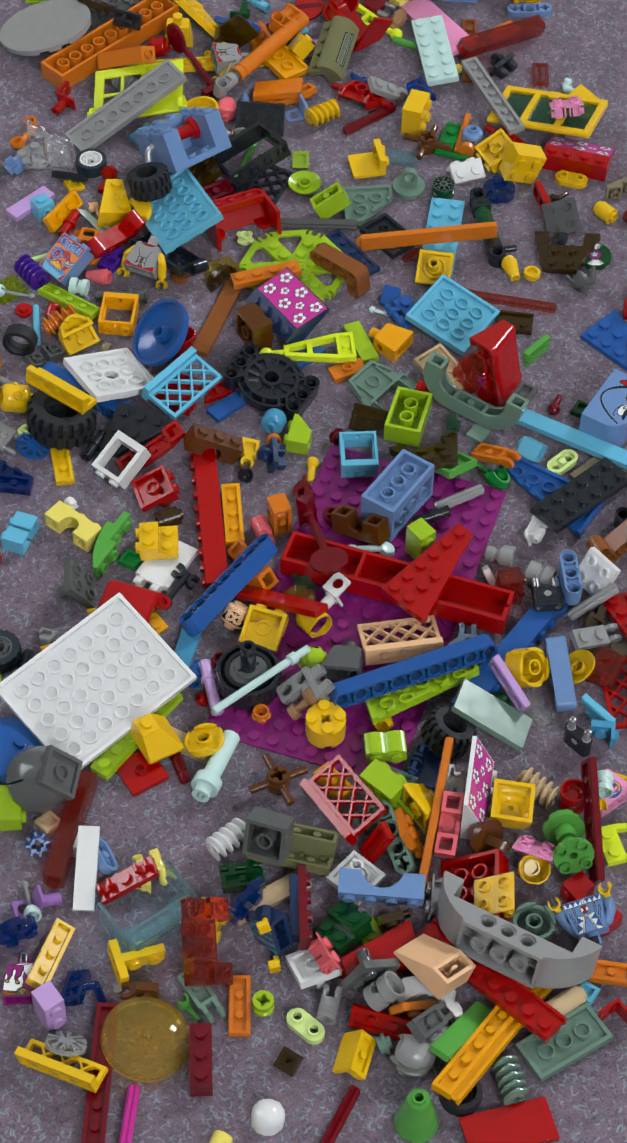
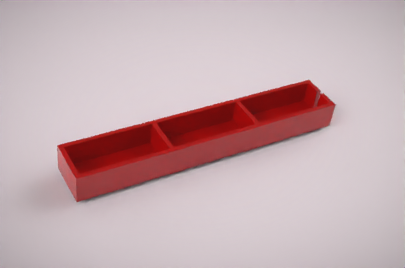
(460, 601)

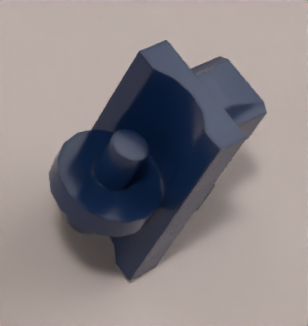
(271, 455)

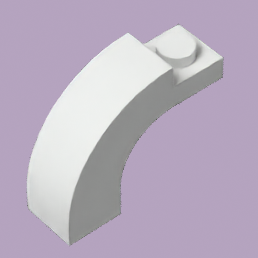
(416, 991)

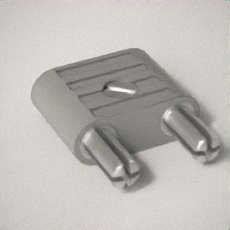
(7, 435)

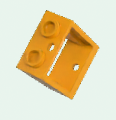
(112, 301)

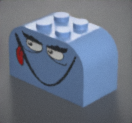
(607, 411)

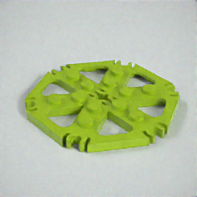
(280, 254)

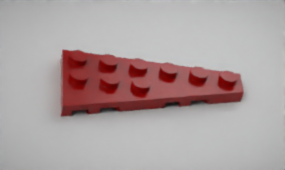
(425, 578)

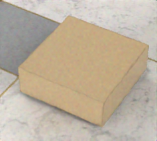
(47, 822)

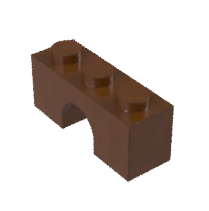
(201, 438)
(371, 530)

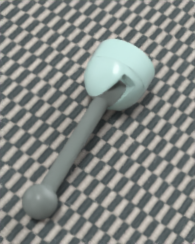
(31, 296)
(31, 909)

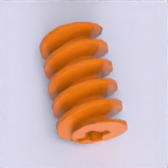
(53, 323)

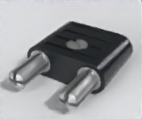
(547, 597)
(577, 738)

